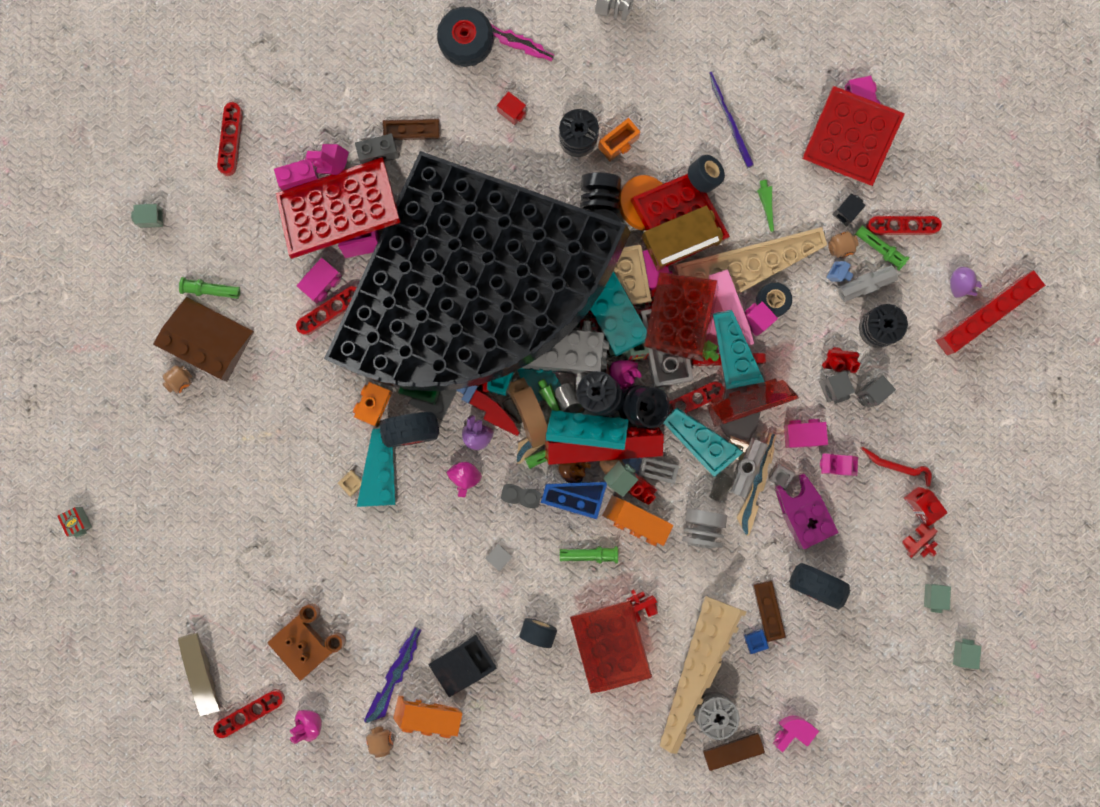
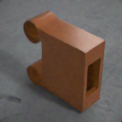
(301, 645)

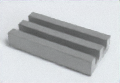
(643, 466)

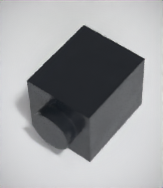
(849, 209)

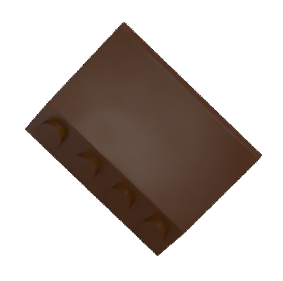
(204, 338)

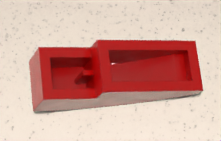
(494, 413)

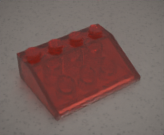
(682, 315)
(750, 402)
(610, 646)

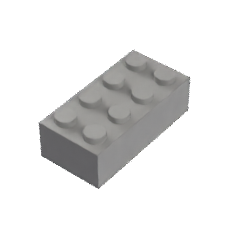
(664, 367)

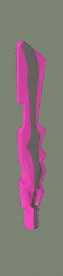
(519, 42)

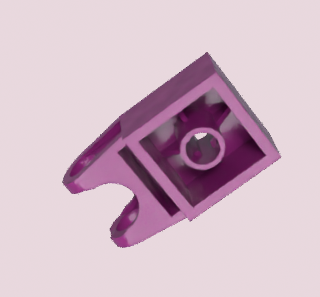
(802, 508)

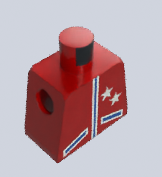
(926, 507)

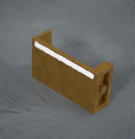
(682, 237)

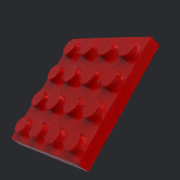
(853, 135)
(672, 201)

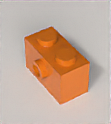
(619, 140)
(372, 404)

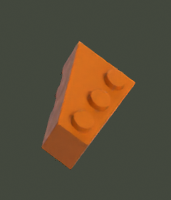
(638, 521)
(427, 718)

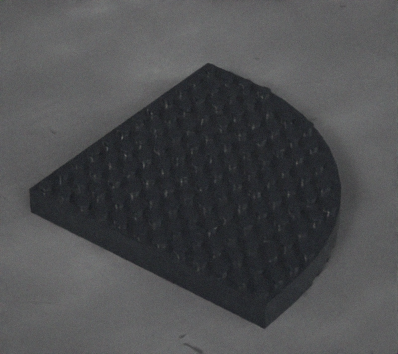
(472, 281)

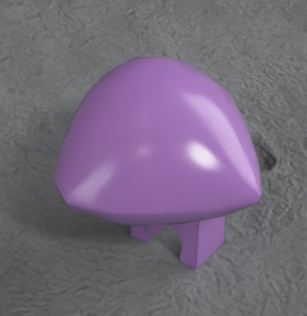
(963, 282)
(476, 435)

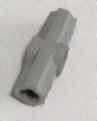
(868, 283)
(743, 479)

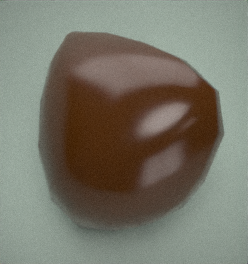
(573, 471)

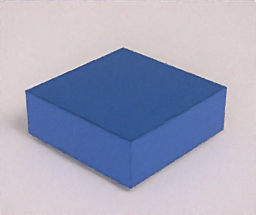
(756, 641)

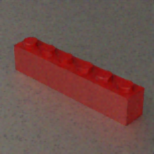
(990, 313)
(639, 444)

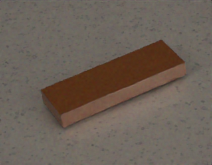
(412, 129)
(769, 611)
(733, 752)

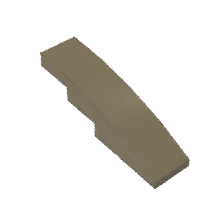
(198, 673)

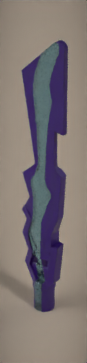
(738, 139)
(395, 675)

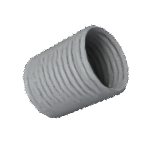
(568, 398)

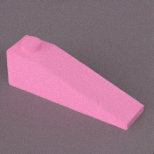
(728, 300)

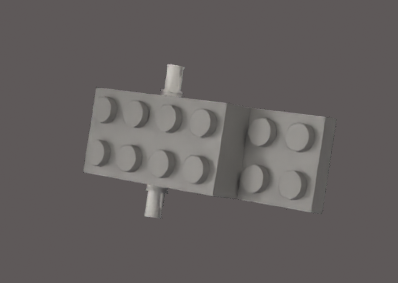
(575, 354)

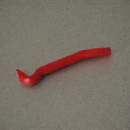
(898, 467)

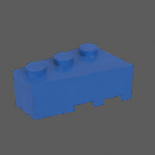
(576, 497)

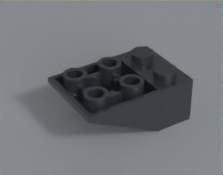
(463, 665)

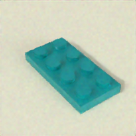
(618, 318)
(587, 430)

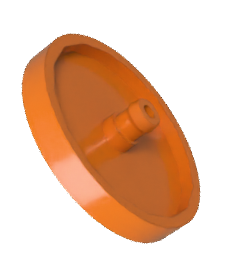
(630, 189)

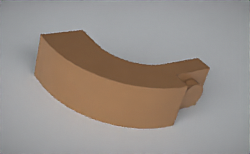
(530, 412)

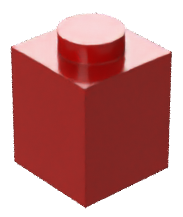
(512, 108)

